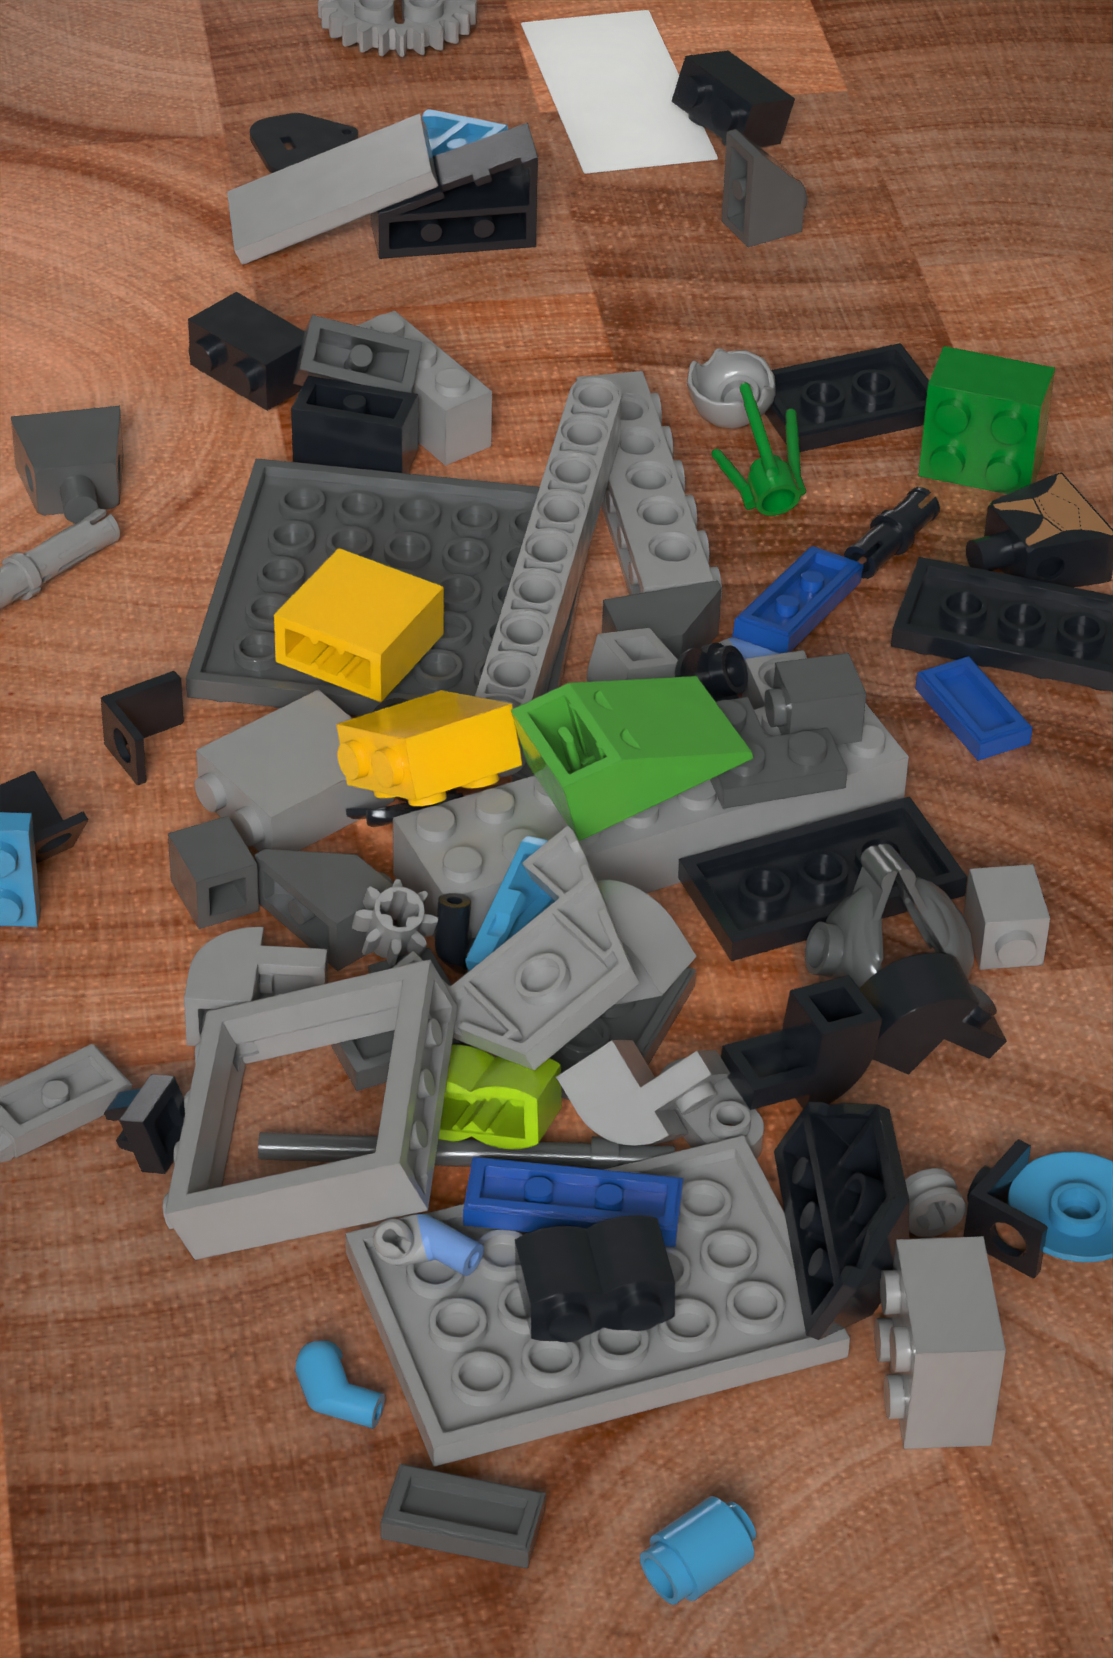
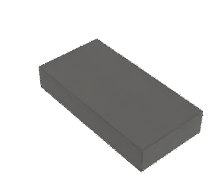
(463, 1516)

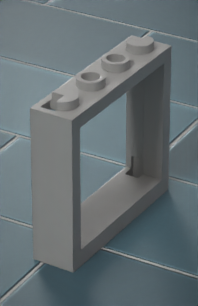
(334, 1194)

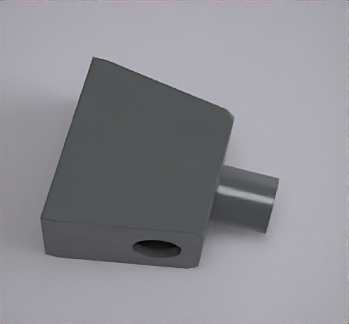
(70, 460)

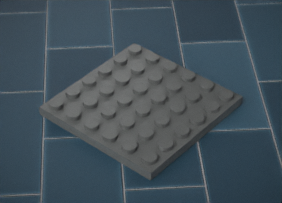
(423, 525)

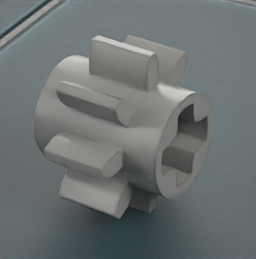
(377, 922)

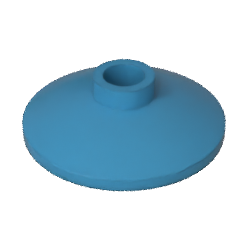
(1073, 1200)

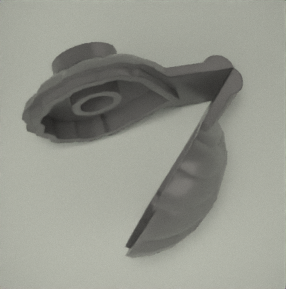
(852, 933)

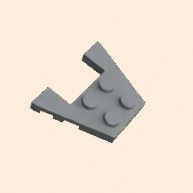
(551, 972)

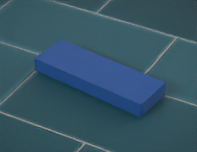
(798, 600)
(548, 1195)

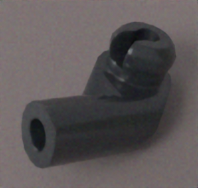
(452, 931)

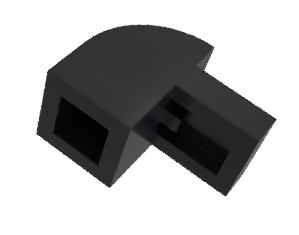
(927, 1002)
(816, 1055)

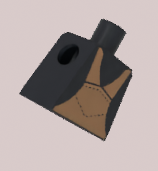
(1045, 536)

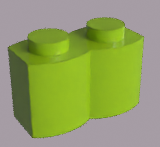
(498, 1099)

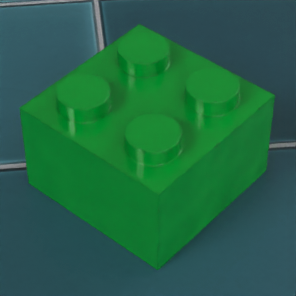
(985, 421)

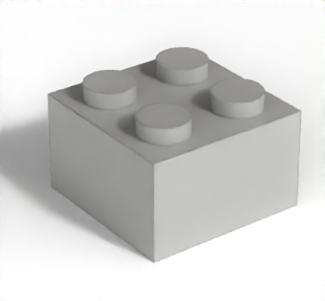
(940, 1342)

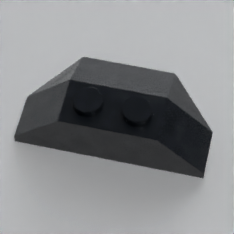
(841, 1209)

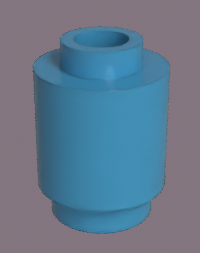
(699, 1550)

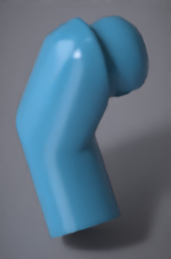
(328, 1388)

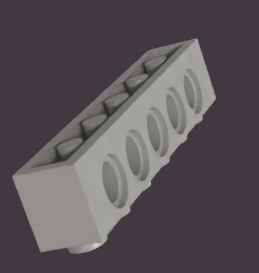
(646, 499)

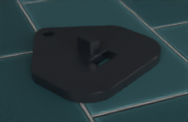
(304, 132)

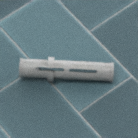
(26, 572)

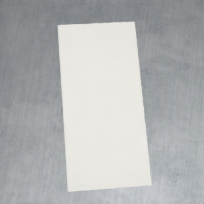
(616, 91)

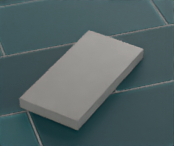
(331, 189)

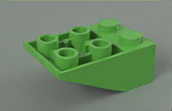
(624, 746)

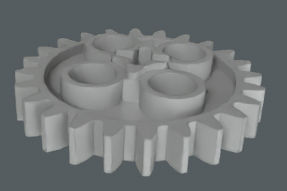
(373, 23)

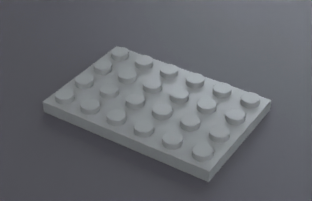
(489, 1386)

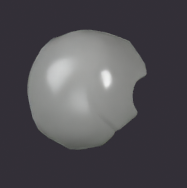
(717, 383)

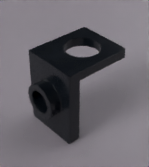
(137, 714)
(50, 831)
(989, 1205)

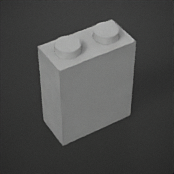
(282, 777)

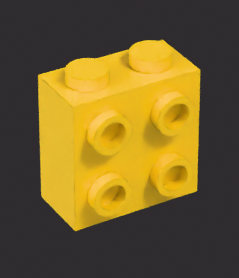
(359, 624)
(429, 747)

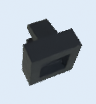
(150, 1121)

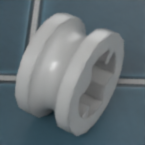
(933, 1202)

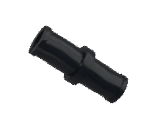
(893, 531)

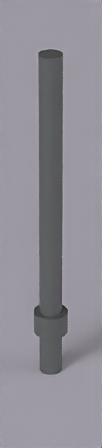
(332, 1148)

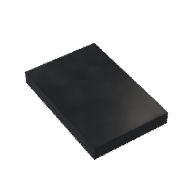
(850, 396)

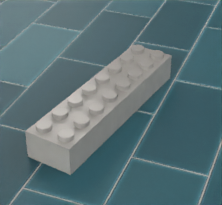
(473, 839)

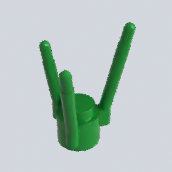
(772, 483)

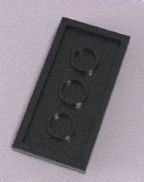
(1008, 623)
(786, 882)

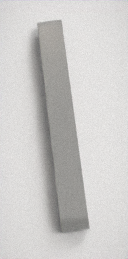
(554, 547)

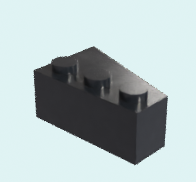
(479, 205)

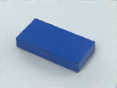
(973, 708)

